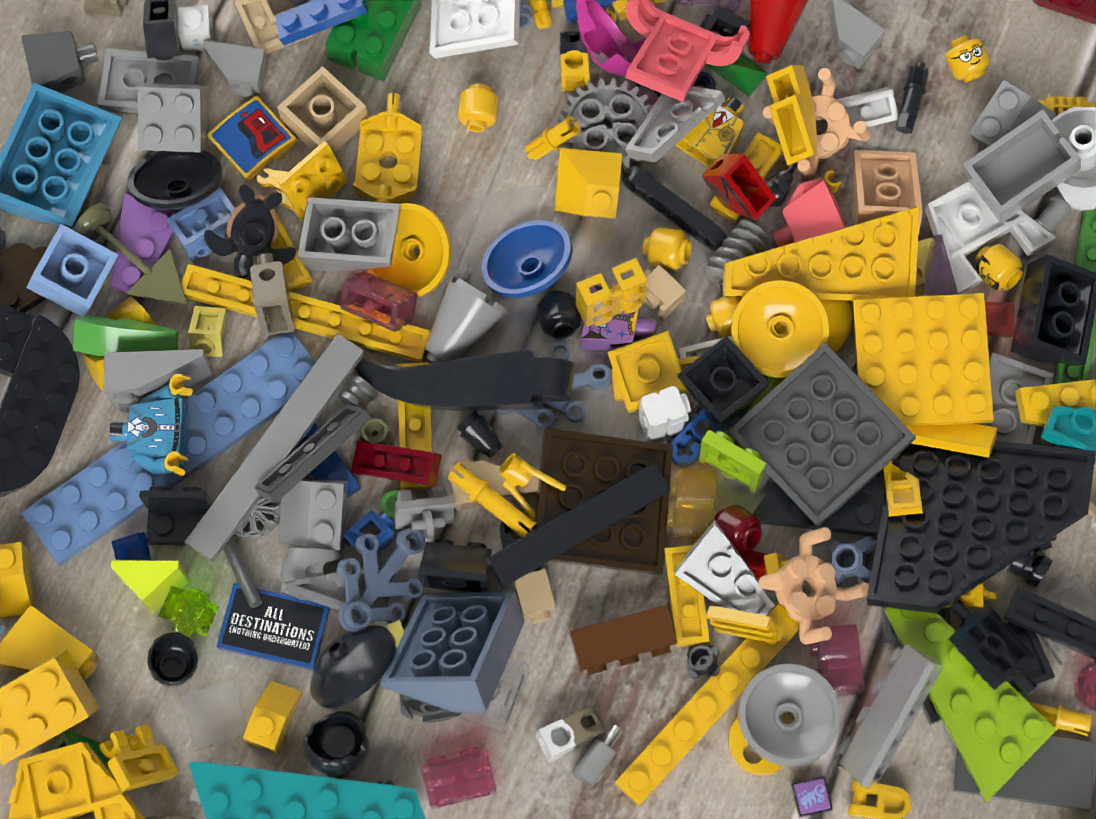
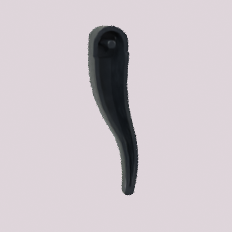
(476, 383)

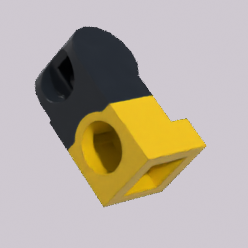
(573, 61)

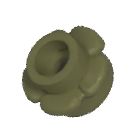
(378, 425)

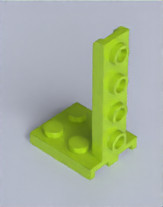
(731, 457)

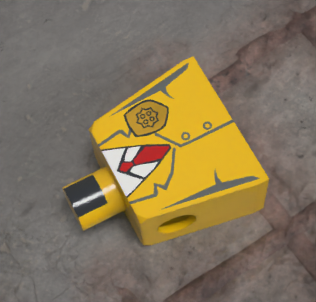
(715, 134)

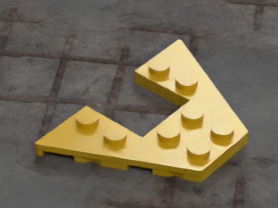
(68, 785)

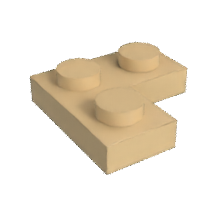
(260, 24)

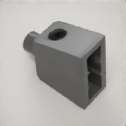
(57, 60)

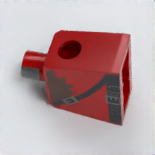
(738, 185)

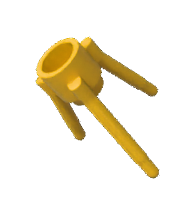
(519, 472)

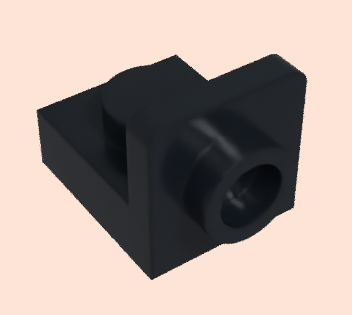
(724, 22)

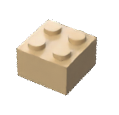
(322, 111)

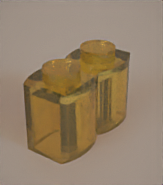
(694, 502)

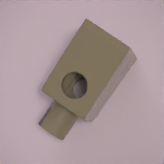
(271, 295)

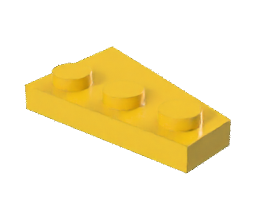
(1038, 401)

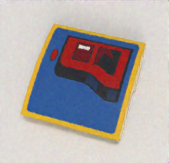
(252, 137)

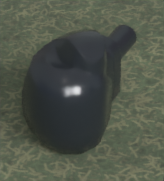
(780, 184)

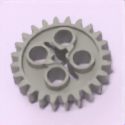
(603, 102)

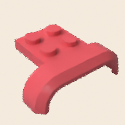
(676, 50)

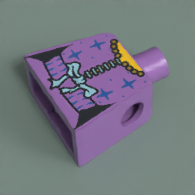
(617, 332)

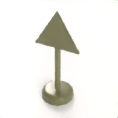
(158, 282)

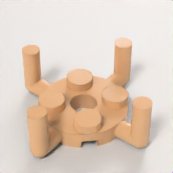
(839, 125)
(822, 584)

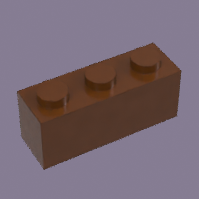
(623, 639)

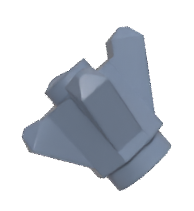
(851, 558)

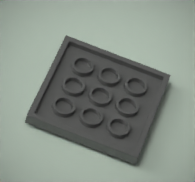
(822, 434)

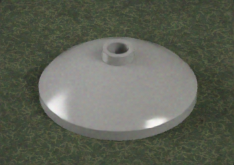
(792, 691)

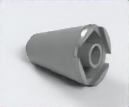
(460, 321)

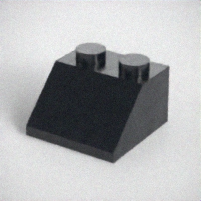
(455, 566)

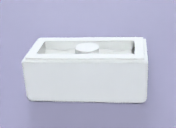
(871, 107)

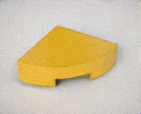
(96, 368)

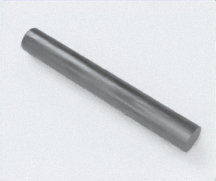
(242, 574)

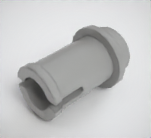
(1054, 212)

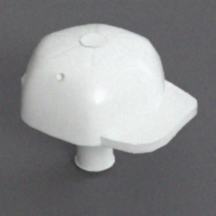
(1079, 129)

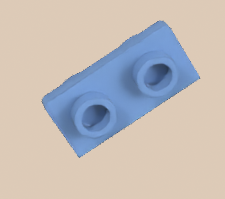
(195, 220)

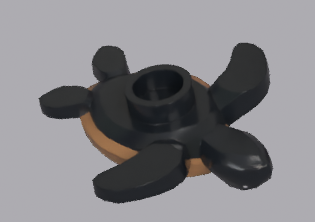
(250, 232)

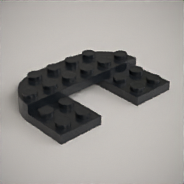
(37, 398)

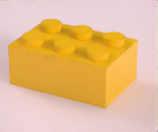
(42, 705)

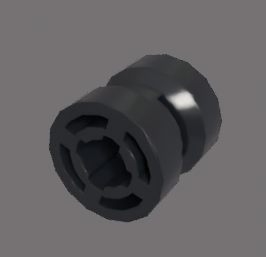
(1031, 567)

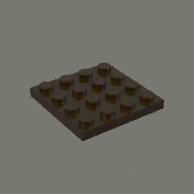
(587, 468)

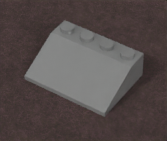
(890, 714)

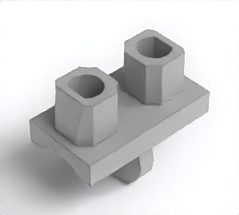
(424, 513)

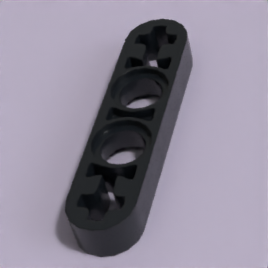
(674, 208)

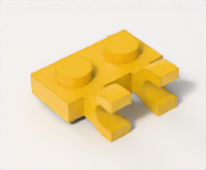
(138, 759)

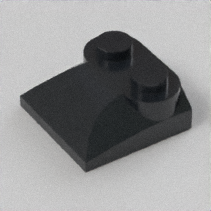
(723, 381)

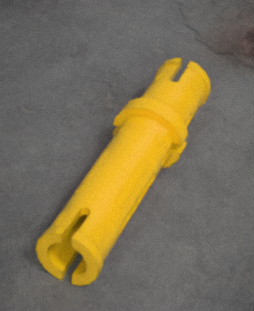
(491, 500)

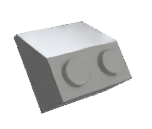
(1005, 112)
(314, 514)

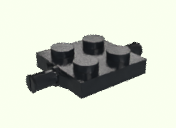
(991, 647)

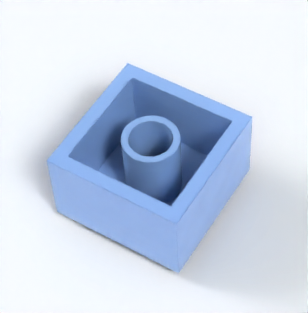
(72, 270)

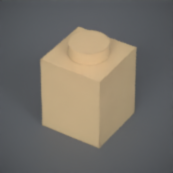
(535, 597)

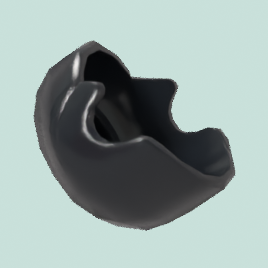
(172, 659)

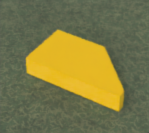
(901, 491)

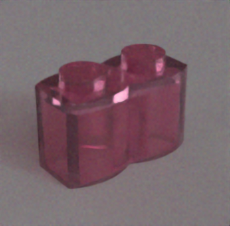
(840, 660)

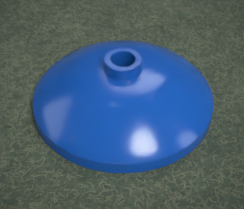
(526, 259)

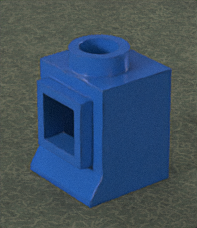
(384, 524)

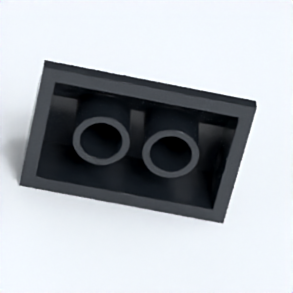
(1055, 312)

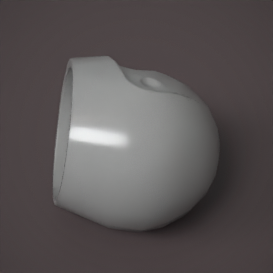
(306, 563)

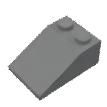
(348, 234)
(138, 374)

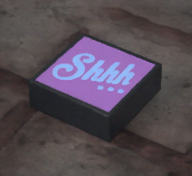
(811, 797)

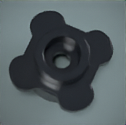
(699, 653)

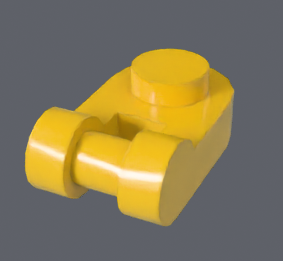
(890, 802)

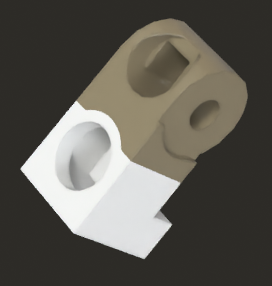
(569, 733)

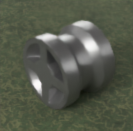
(358, 393)

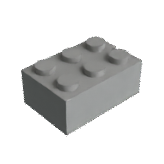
(1022, 166)

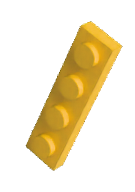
(414, 430)

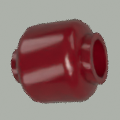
(740, 527)

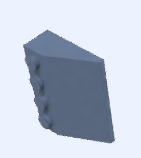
(456, 649)

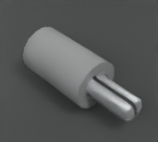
(597, 758)

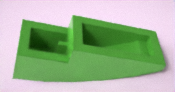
(103, 335)

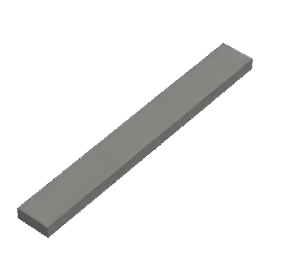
(274, 446)

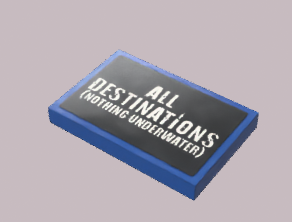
(276, 631)

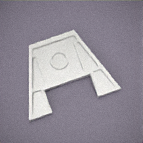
(970, 225)

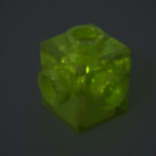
(195, 612)

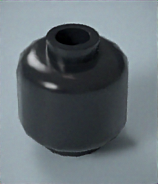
(558, 314)

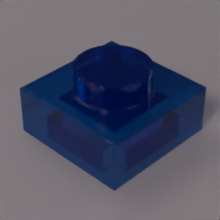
(132, 548)

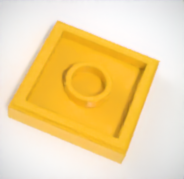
(646, 368)

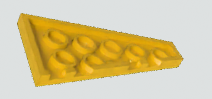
(846, 264)

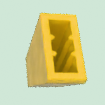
(38, 640)

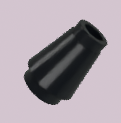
(480, 434)

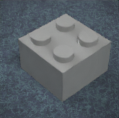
(172, 117)

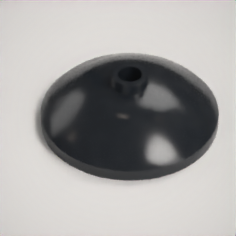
(174, 179)
(352, 666)

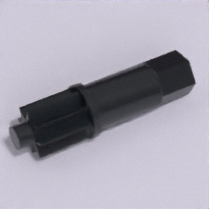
(912, 97)

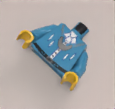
(157, 429)

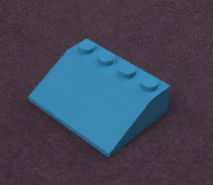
(53, 156)

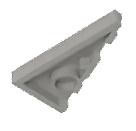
(330, 590)

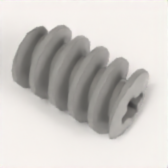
(742, 243)

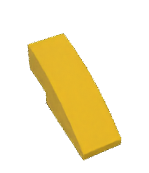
(793, 113)

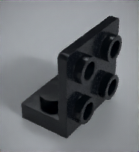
(173, 513)

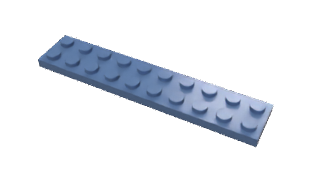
(216, 420)

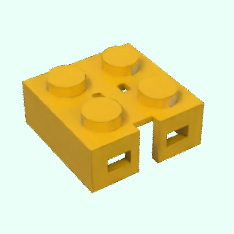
(605, 303)

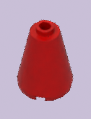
(772, 26)

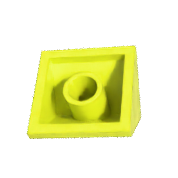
(151, 579)

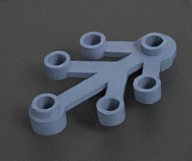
(580, 380)
(377, 581)

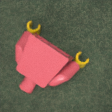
(811, 211)

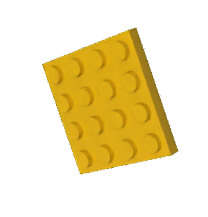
(926, 357)

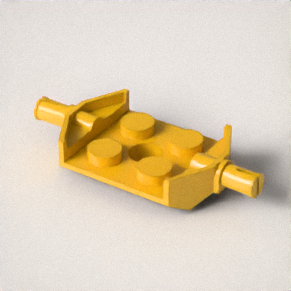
(386, 136)

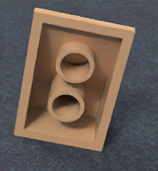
(884, 184)

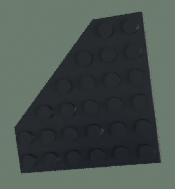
(974, 519)

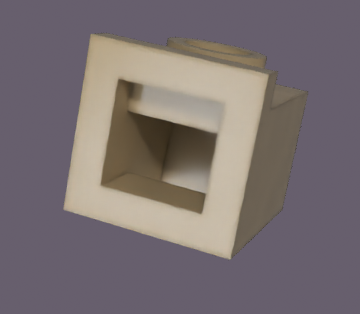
(663, 292)

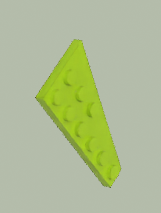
(989, 726)

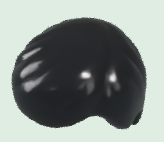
(336, 743)

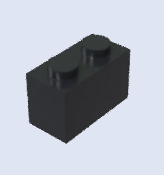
(161, 29)

